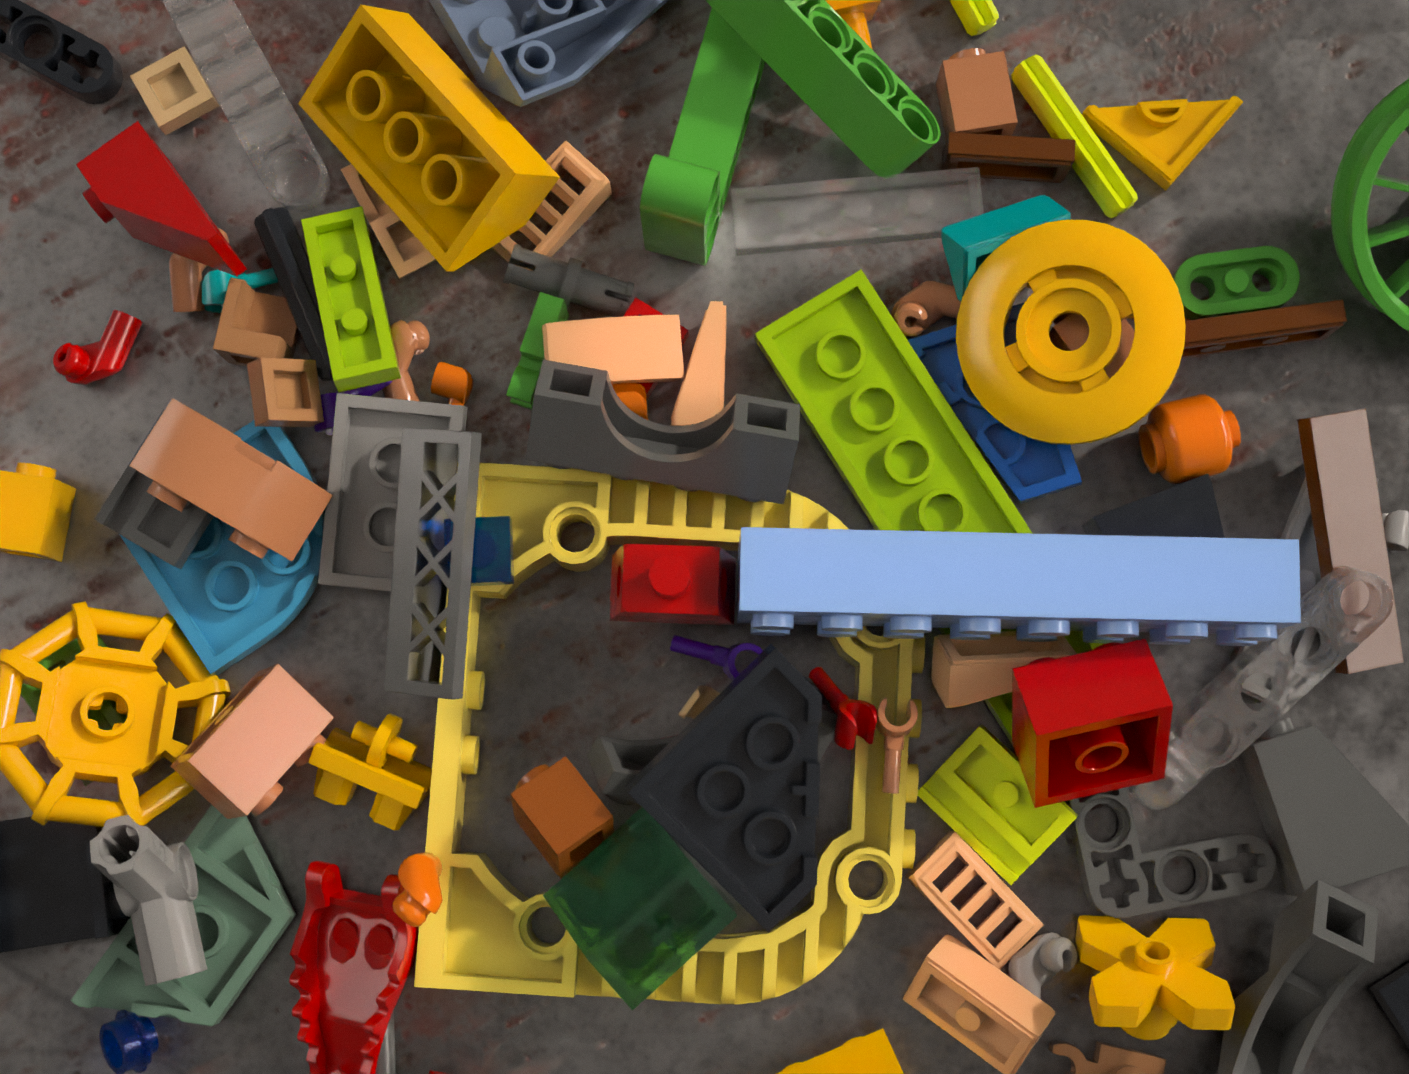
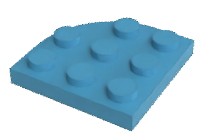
(227, 595)

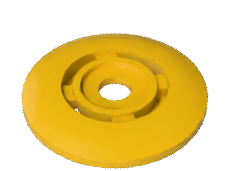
(1081, 271)

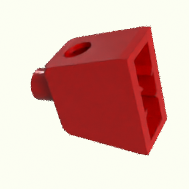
(673, 584)

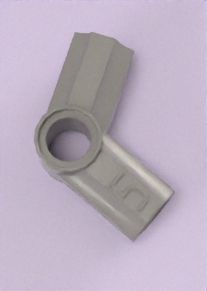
(157, 891)

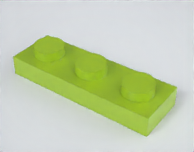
(350, 299)

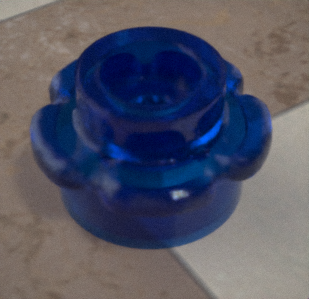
(128, 1042)

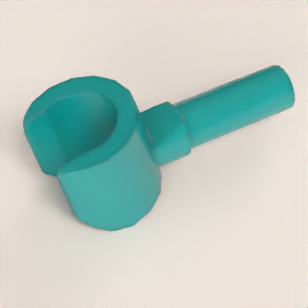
(216, 283)

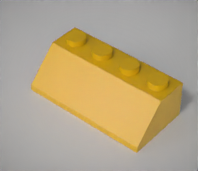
(426, 137)

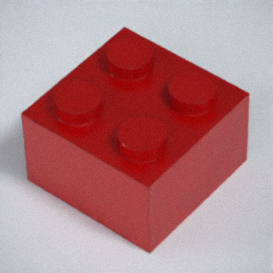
(1090, 722)

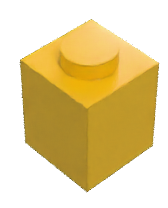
(34, 512)

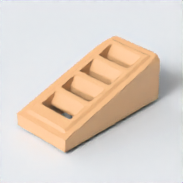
(580, 209)
(704, 380)
(983, 668)
(936, 862)

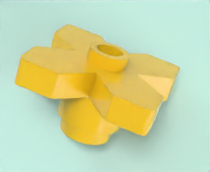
(1153, 979)

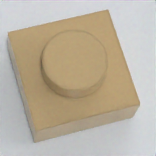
(174, 91)

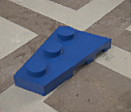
(1024, 464)

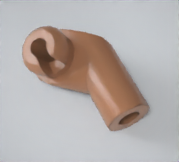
(925, 306)
(408, 340)

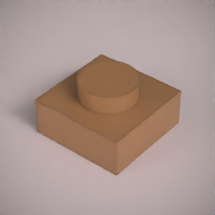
(285, 392)

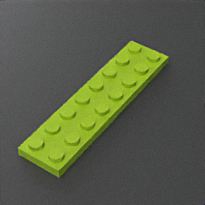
(888, 425)

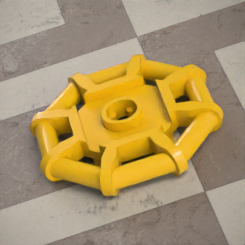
(76, 741)

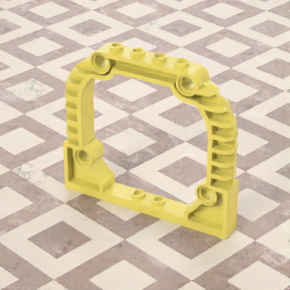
(485, 924)

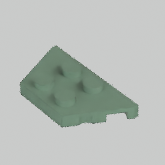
(239, 921)

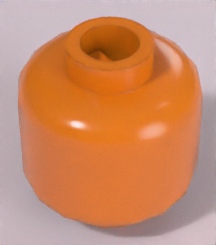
(1189, 439)

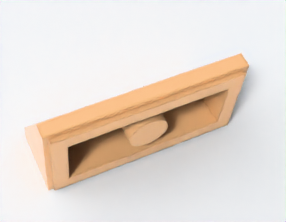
(978, 1005)

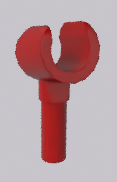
(853, 715)

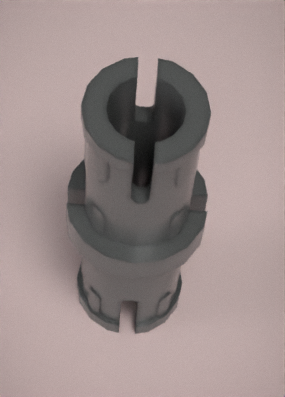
(568, 282)

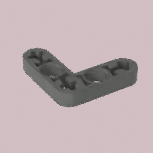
(1146, 866)

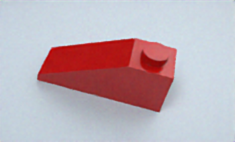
(152, 201)

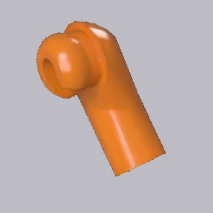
(422, 892)

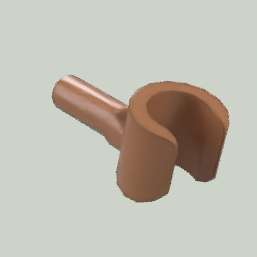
(894, 744)

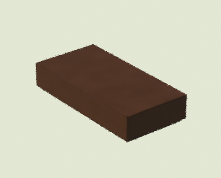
(1010, 156)

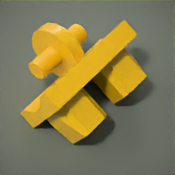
(377, 762)

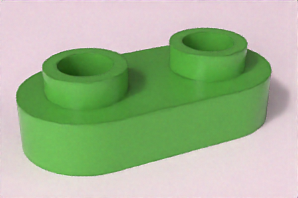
(1230, 281)

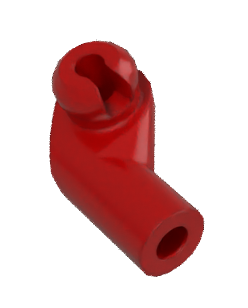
(101, 358)

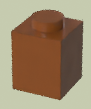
(560, 814)

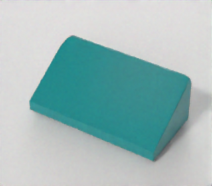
(975, 238)

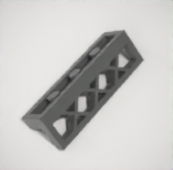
(421, 562)

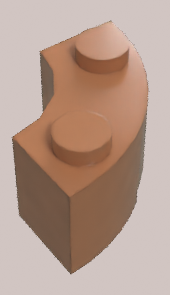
(230, 480)

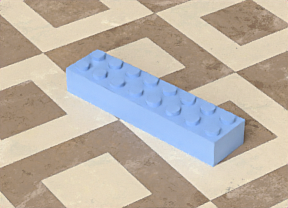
(1017, 582)

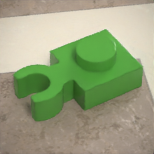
(525, 377)

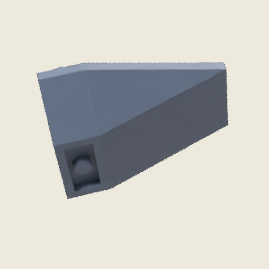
(538, 45)

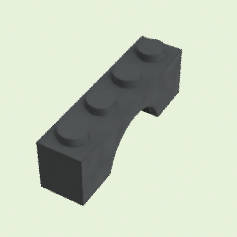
(735, 453)

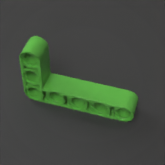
(837, 78)
(690, 186)

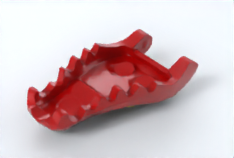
(349, 970)

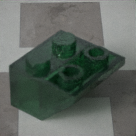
(639, 907)

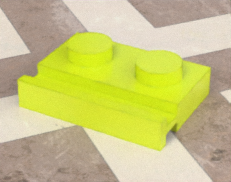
(990, 806)

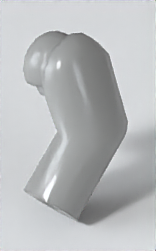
(1042, 961)

